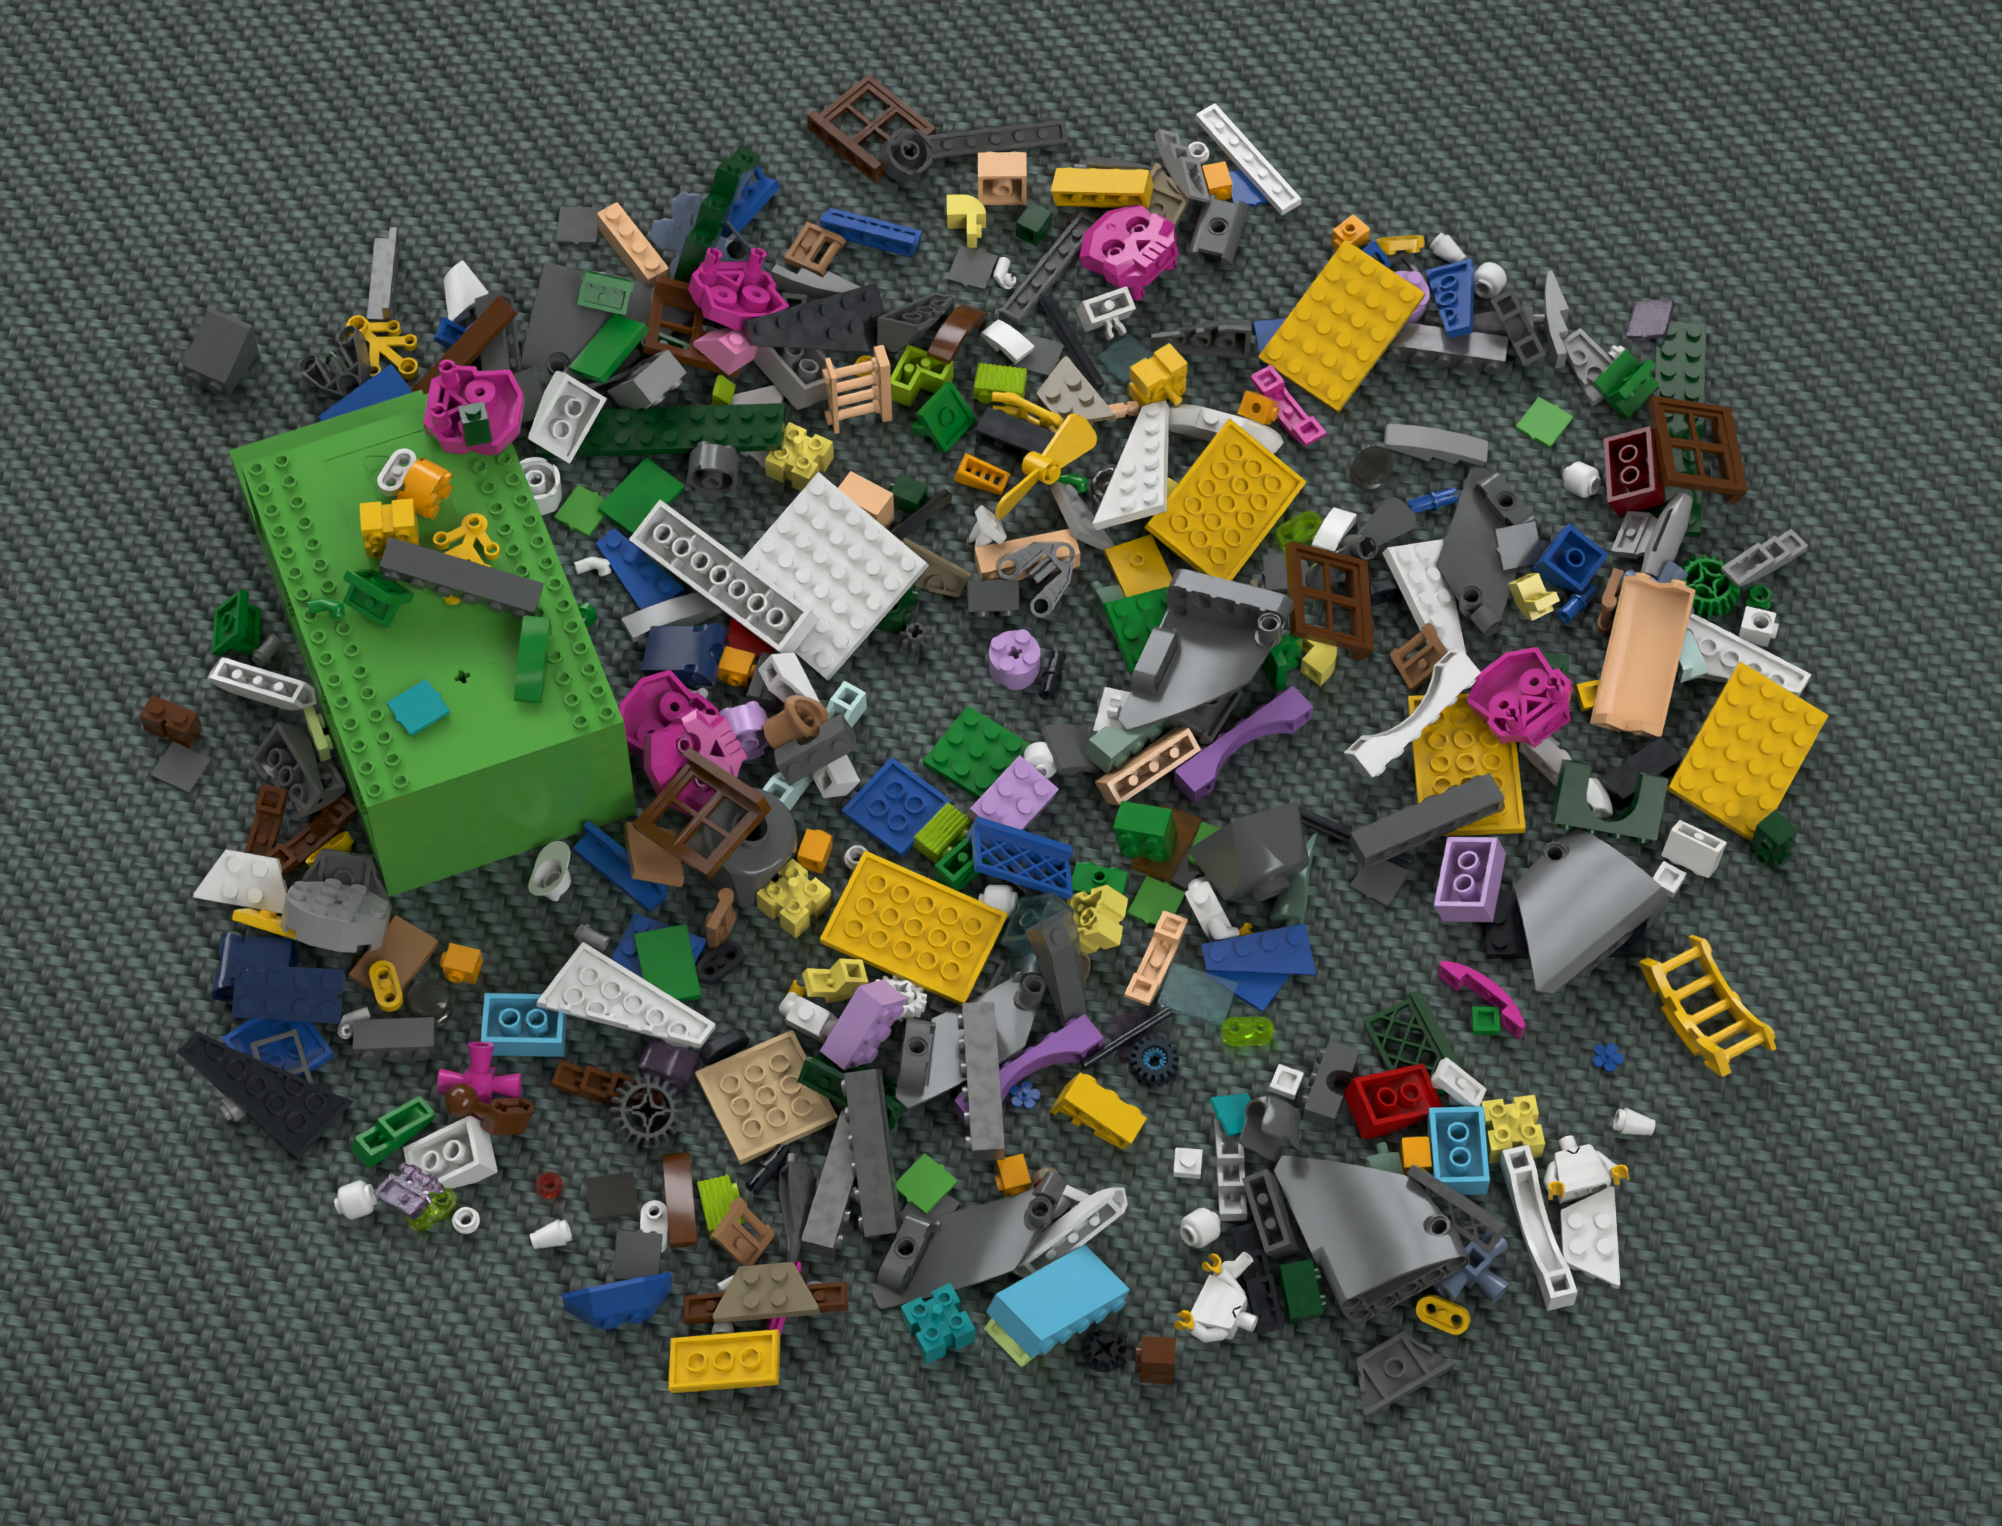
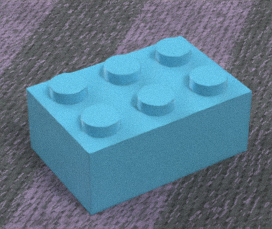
(522, 1027)
(1459, 1148)

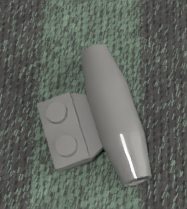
(1653, 537)

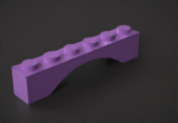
(1282, 715)
(1068, 1045)

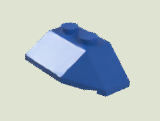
(619, 1301)

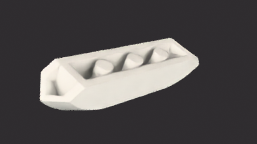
(1206, 422)
(262, 685)
(1548, 759)
(1074, 1229)

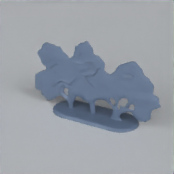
(671, 233)

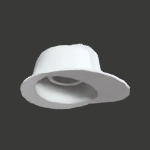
(551, 871)

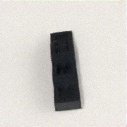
(1258, 1279)

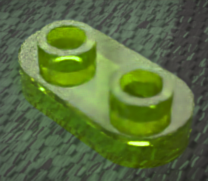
(1297, 530)
(1247, 1033)
(435, 1210)

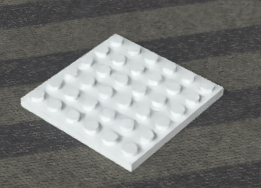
(837, 567)

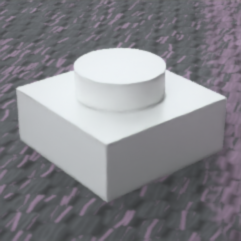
(1669, 878)
(1286, 1081)
(1187, 1163)

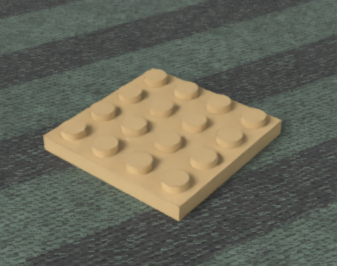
(760, 1098)

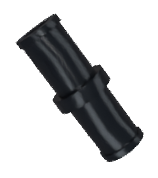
(1052, 675)
(767, 1169)

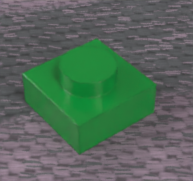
(1485, 1021)

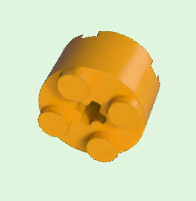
(427, 486)

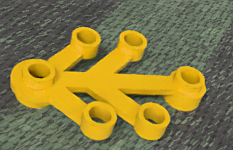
(383, 344)
(466, 549)

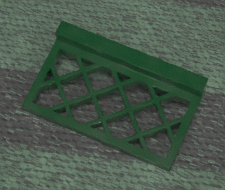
(1427, 1025)
(823, 1078)

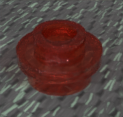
(549, 1178)

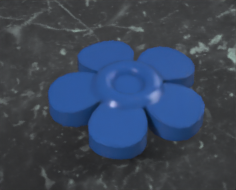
(1607, 1057)
(1024, 1095)

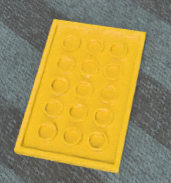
(1341, 326)
(1226, 503)
(1459, 749)
(1747, 751)
(914, 928)

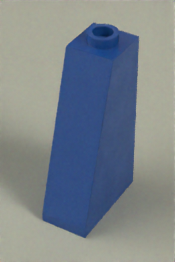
(379, 388)

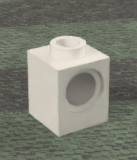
(1757, 617)

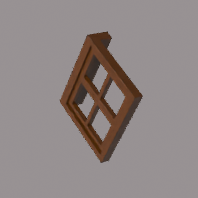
(849, 148)
(676, 294)
(1725, 446)
(1357, 600)
(726, 787)

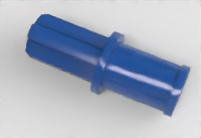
(1433, 500)
(1577, 603)

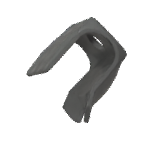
(1266, 1123)

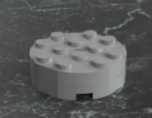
(335, 915)

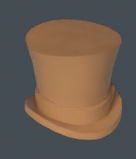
(797, 720)

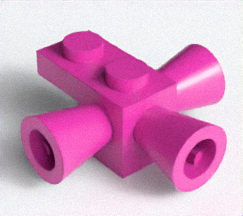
(481, 1076)

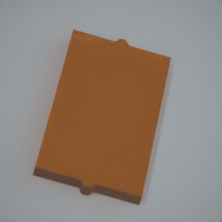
(1186, 827)

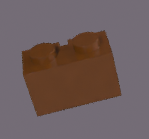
(181, 723)
(1156, 1360)

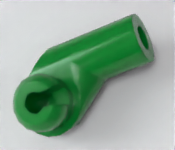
(1073, 479)
(327, 604)

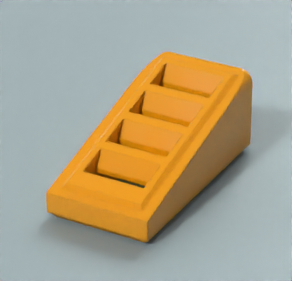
(970, 479)

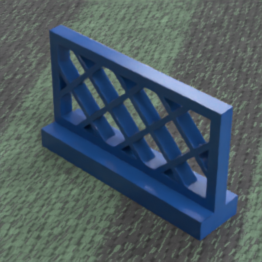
(1023, 847)

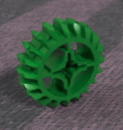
(1707, 585)

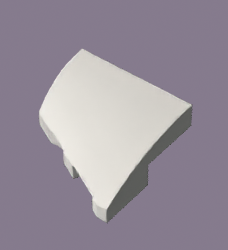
(461, 290)

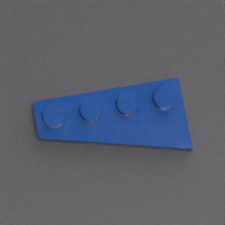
(1454, 295)
(637, 572)
(1272, 951)

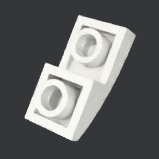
(1008, 340)
(1334, 529)

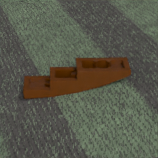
(597, 1084)
(680, 1200)

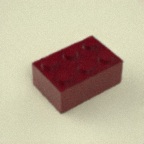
(1633, 472)

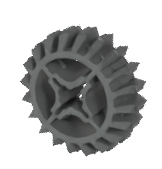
(646, 1097)

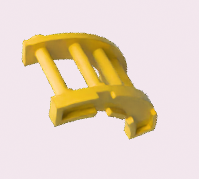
(1685, 1025)

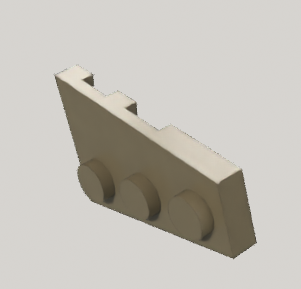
(941, 574)

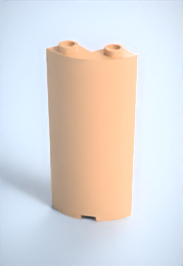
(1642, 656)

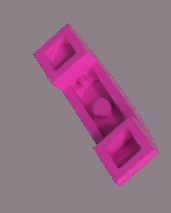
(1291, 415)
(1459, 975)

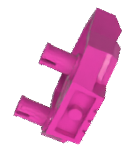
(1130, 248)
(734, 290)
(459, 387)
(648, 707)
(1531, 710)
(703, 734)

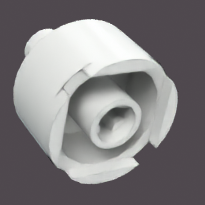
(543, 482)

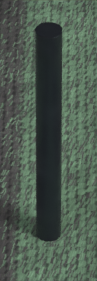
(1126, 1037)

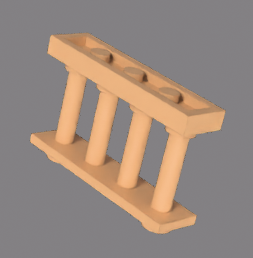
(880, 390)

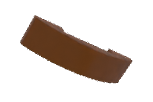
(954, 331)
(267, 821)
(314, 835)

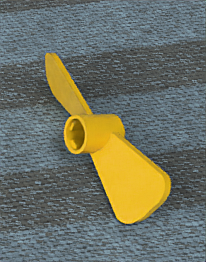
(1068, 444)

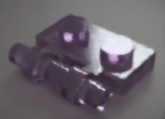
(403, 1196)

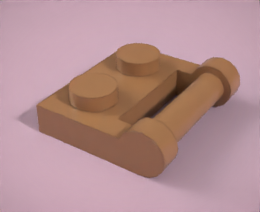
(809, 244)
(1610, 601)
(1420, 666)
(721, 920)
(737, 1239)

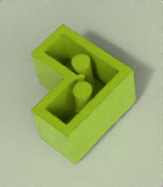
(918, 372)

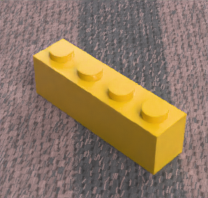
(1102, 187)

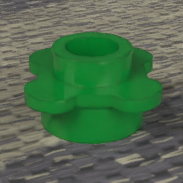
(1762, 592)

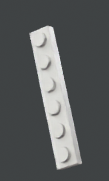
(1248, 159)

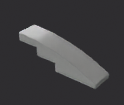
(1180, 165)
(810, 283)
(1556, 315)
(1437, 443)
(1764, 558)
(679, 611)
(1229, 1176)

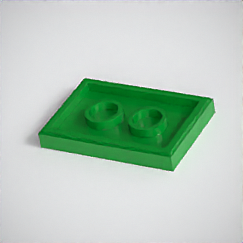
(609, 348)
(639, 494)
(669, 961)

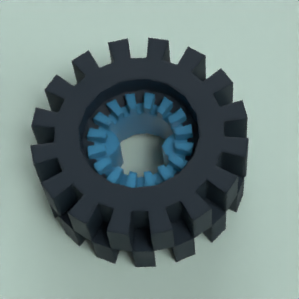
(1154, 1048)

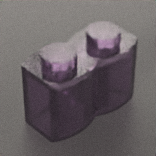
(669, 1063)

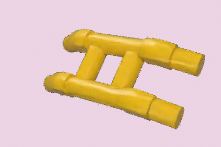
(1024, 407)

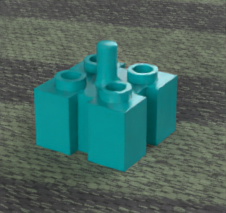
(938, 1323)

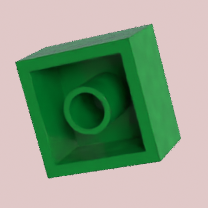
(1145, 831)

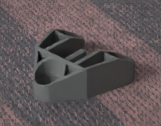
(355, 354)
(1054, 586)

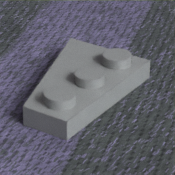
(1587, 362)
(1079, 517)

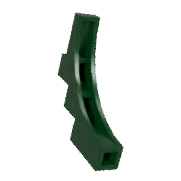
(715, 210)

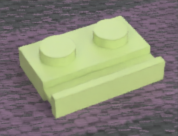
(315, 725)

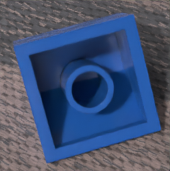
(1570, 560)

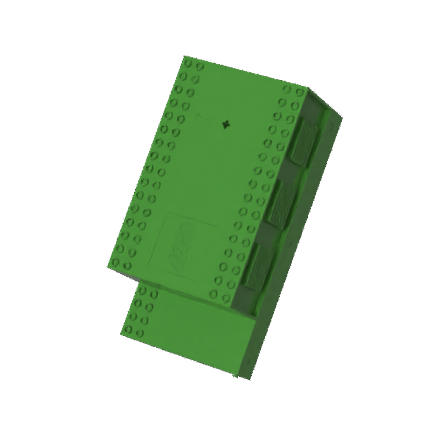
(495, 768)

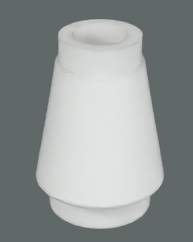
(1447, 249)
(1633, 1123)
(552, 1235)

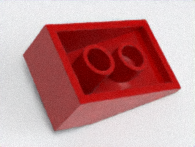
(1391, 1100)

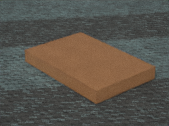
(649, 860)
(404, 947)

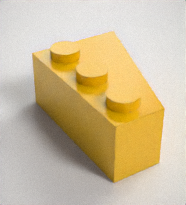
(1099, 1110)

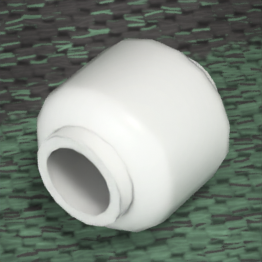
(1489, 280)
(1581, 479)
(1040, 758)
(1000, 897)
(355, 1199)
(1200, 1228)

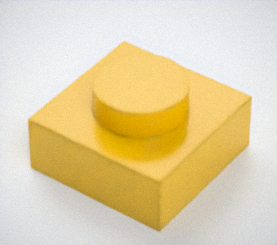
(1586, 694)

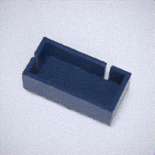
(287, 993)

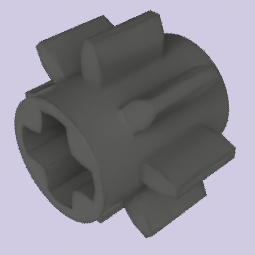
(915, 637)

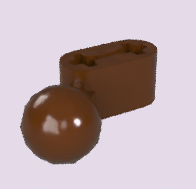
(499, 1117)

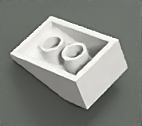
(565, 416)
(454, 1154)

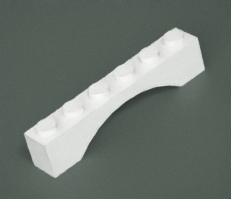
(1449, 677)
(787, 678)
(1548, 1263)

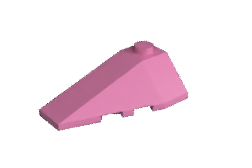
(727, 348)

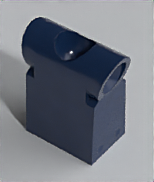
(686, 651)
(249, 950)

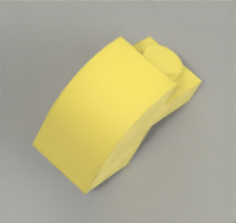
(968, 213)
(1532, 597)
(1318, 661)
(837, 982)

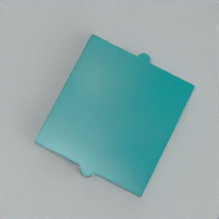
(418, 707)
(1230, 1112)

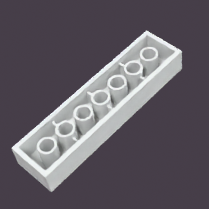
(724, 579)

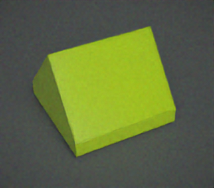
(723, 391)

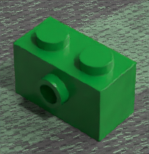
(1090, 876)

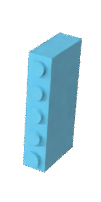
(1058, 1301)

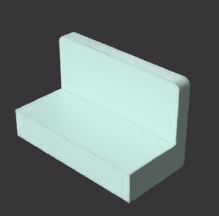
(1691, 661)

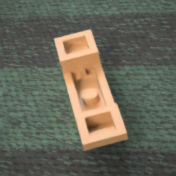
(1157, 958)

